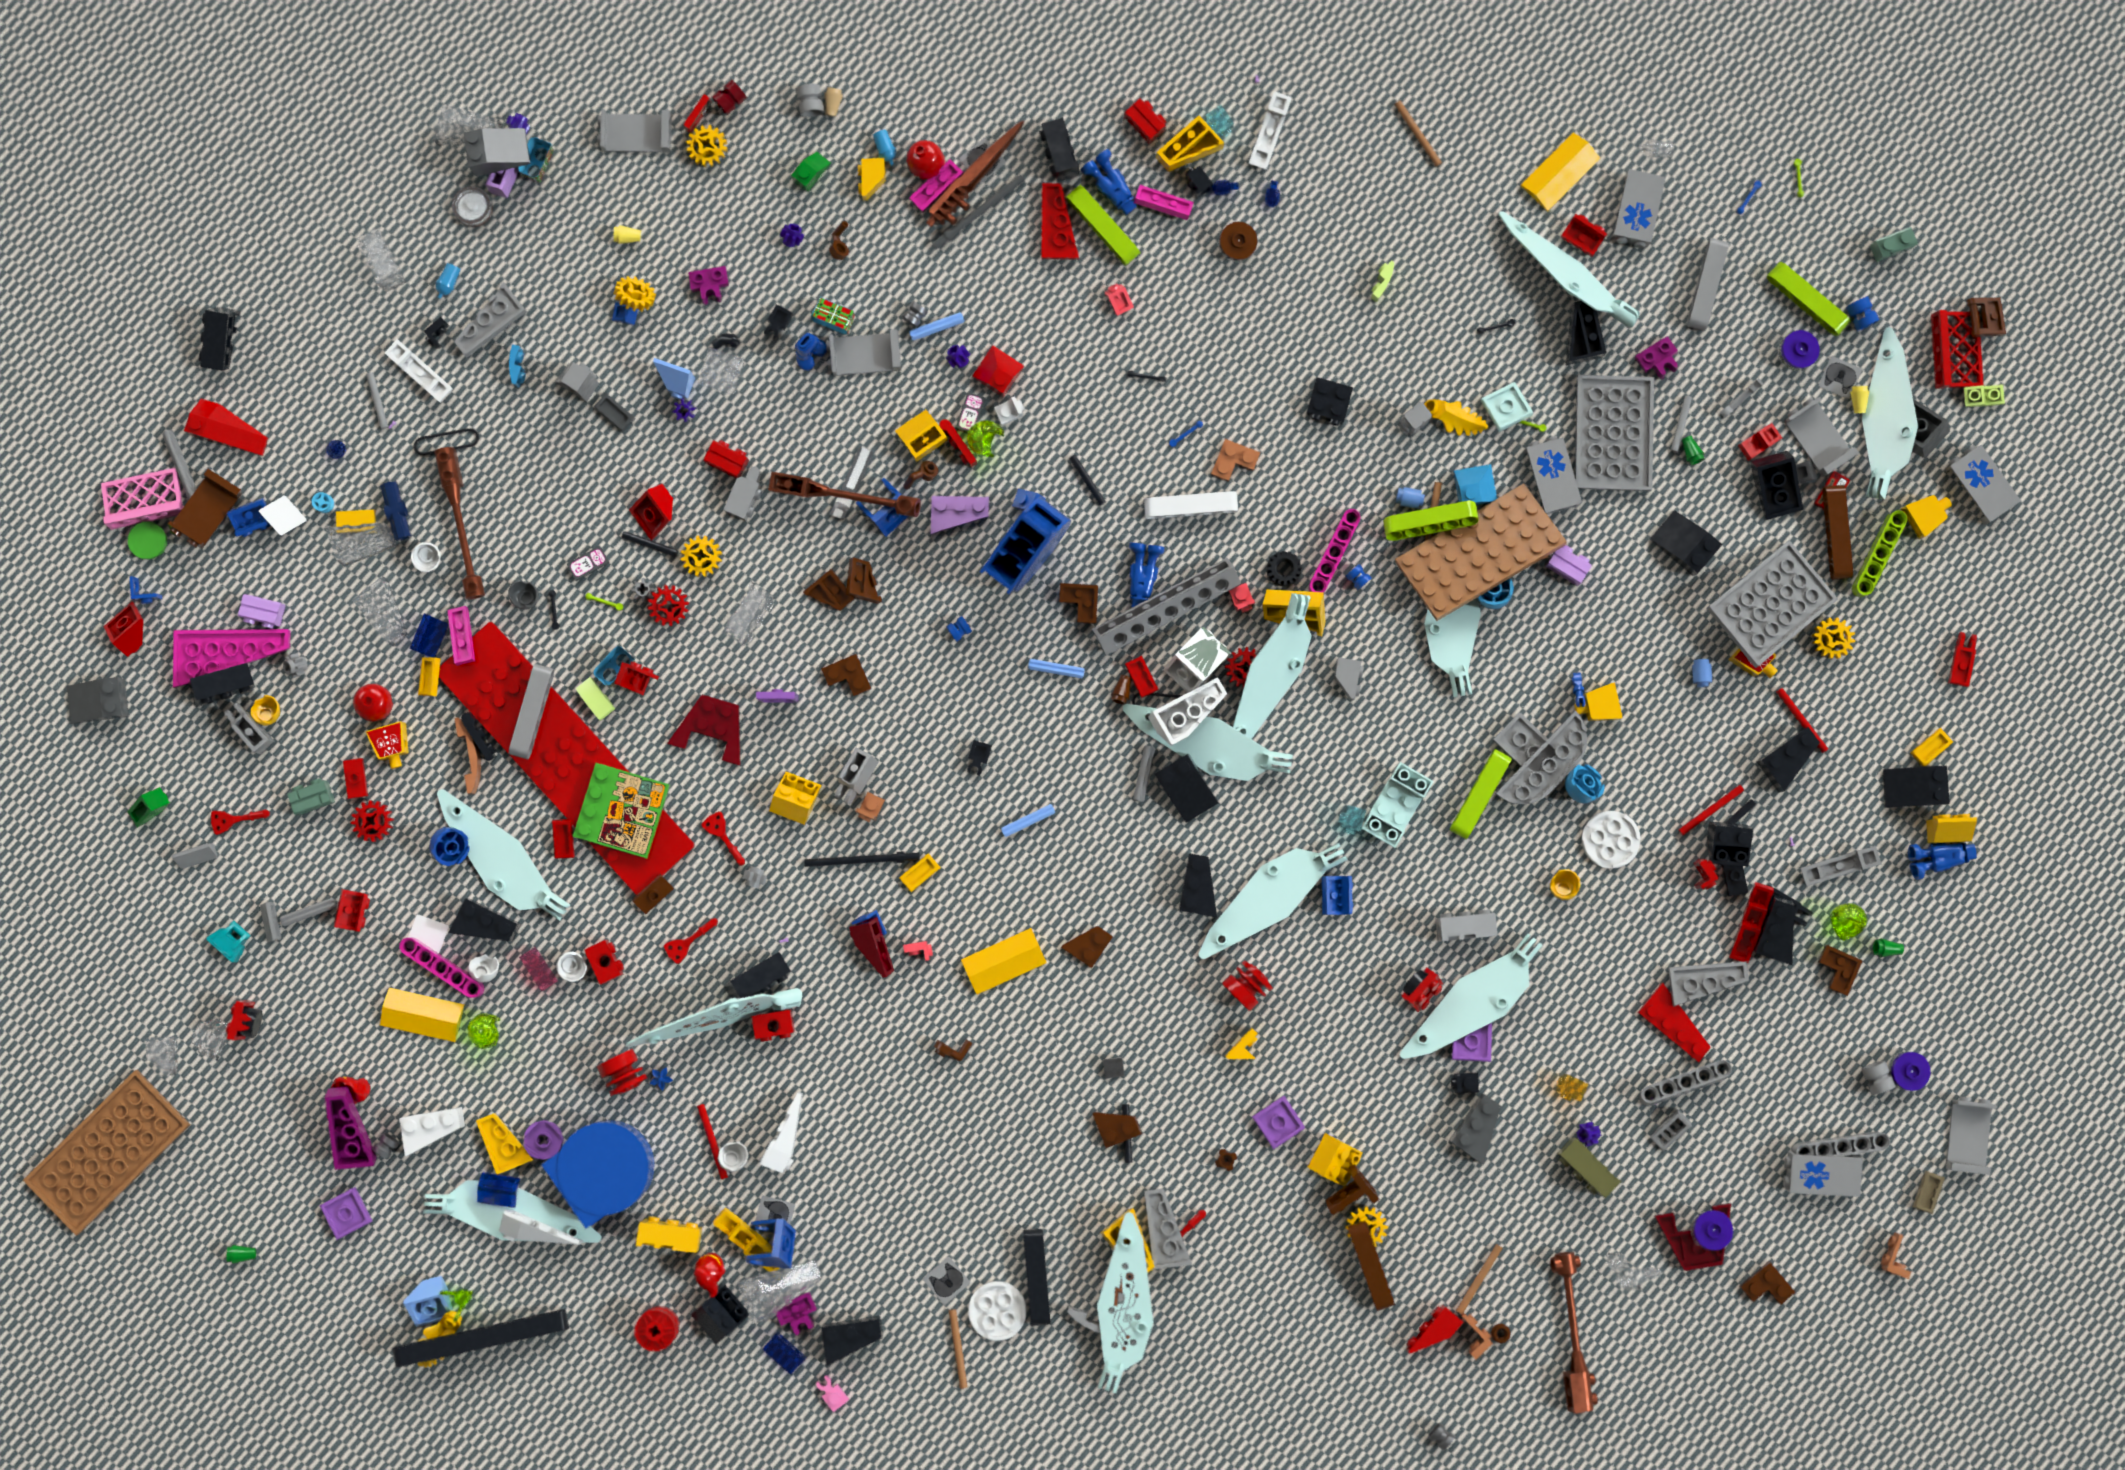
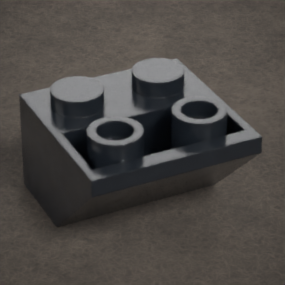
(1729, 843)
(720, 1314)

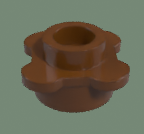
(1231, 1158)

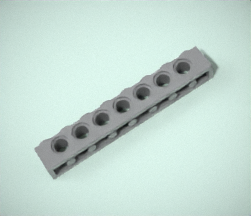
(1171, 598)

